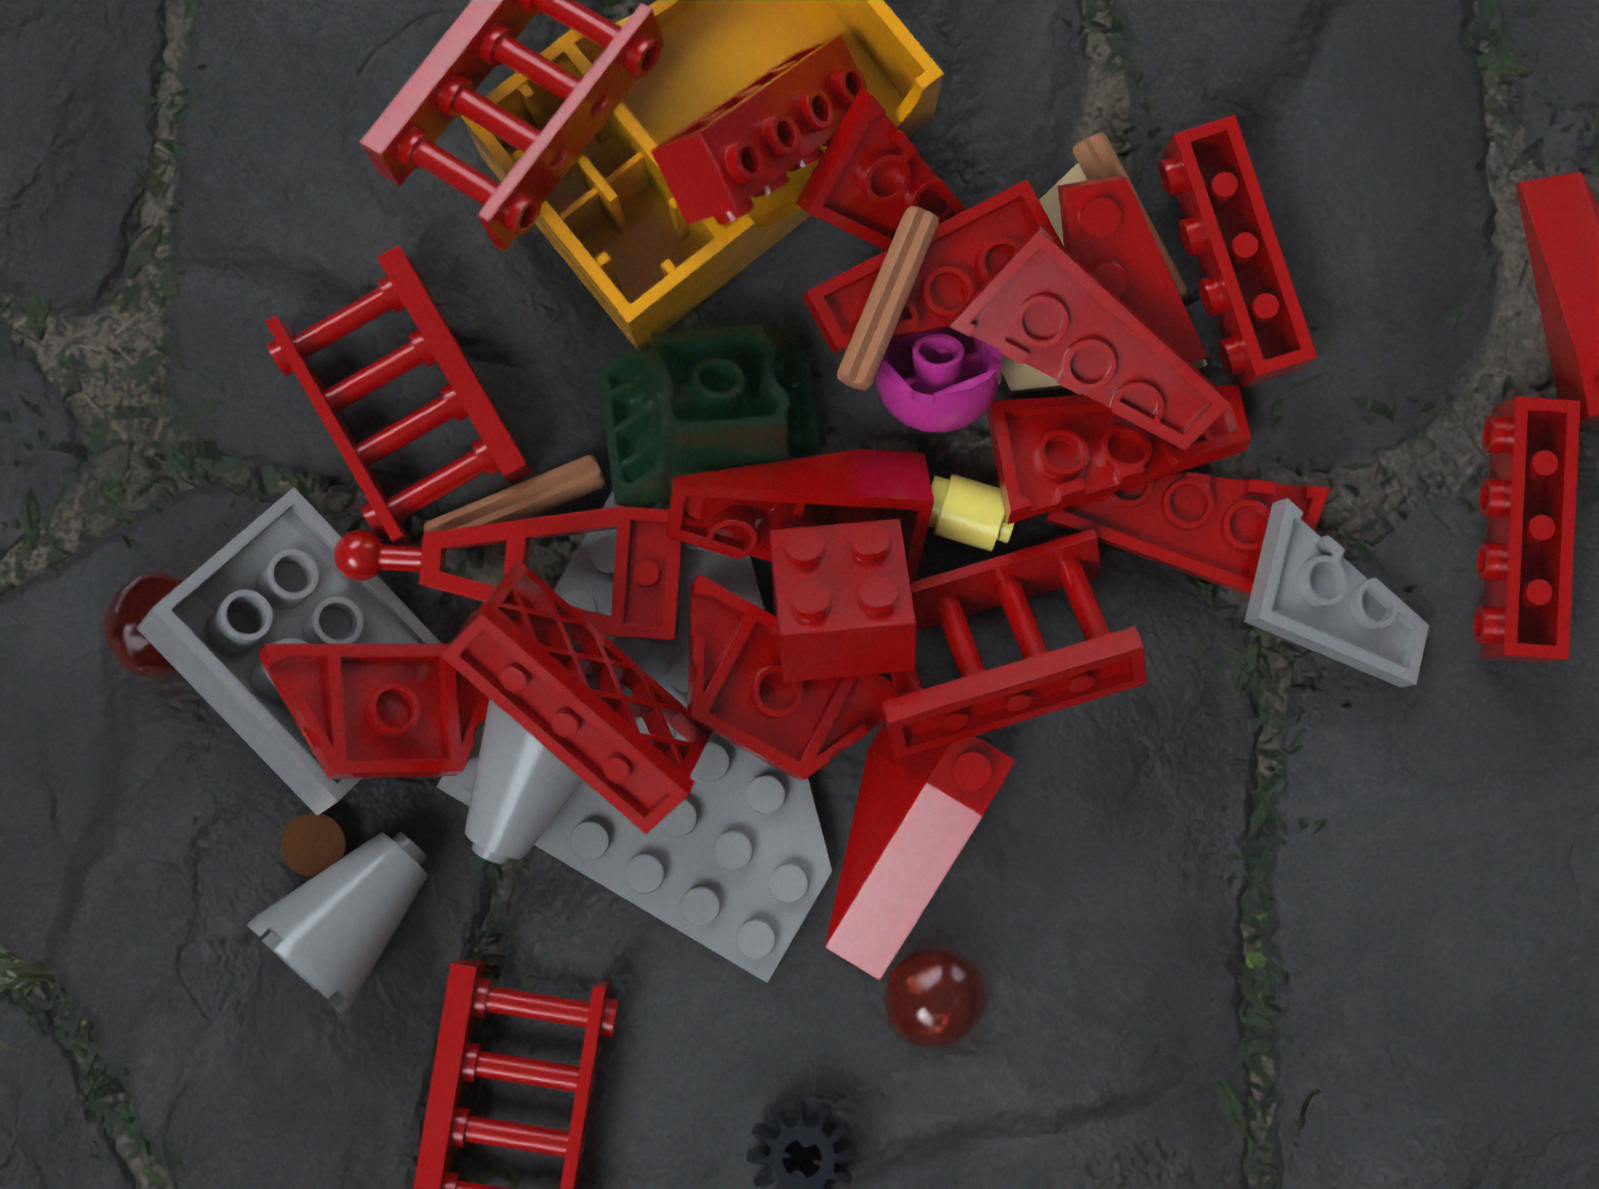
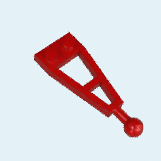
(644, 567)

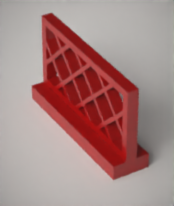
(553, 702)

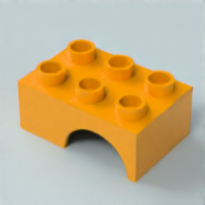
(613, 206)

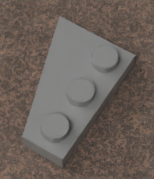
(1326, 605)

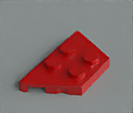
(742, 695)
(378, 707)

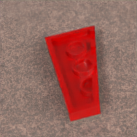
(956, 266)

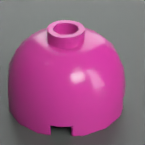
(939, 379)

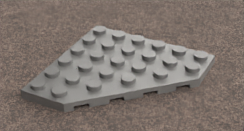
(736, 854)

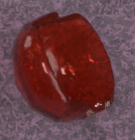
(125, 614)
(935, 997)

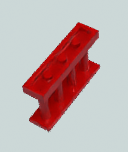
(457, 66)
(428, 345)
(1022, 689)
(462, 1061)

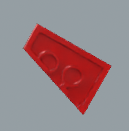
(873, 177)
(1114, 242)

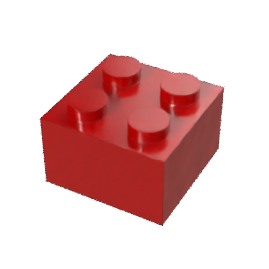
(842, 600)

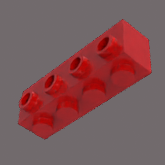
(760, 133)
(1236, 252)
(1528, 530)

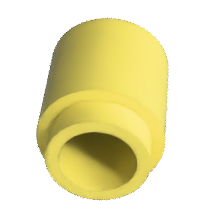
(969, 512)

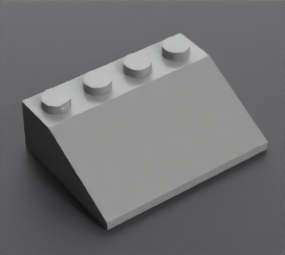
(274, 588)

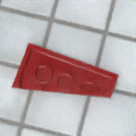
(1072, 327)
(1078, 449)
(1192, 522)

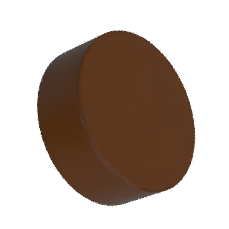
(314, 843)

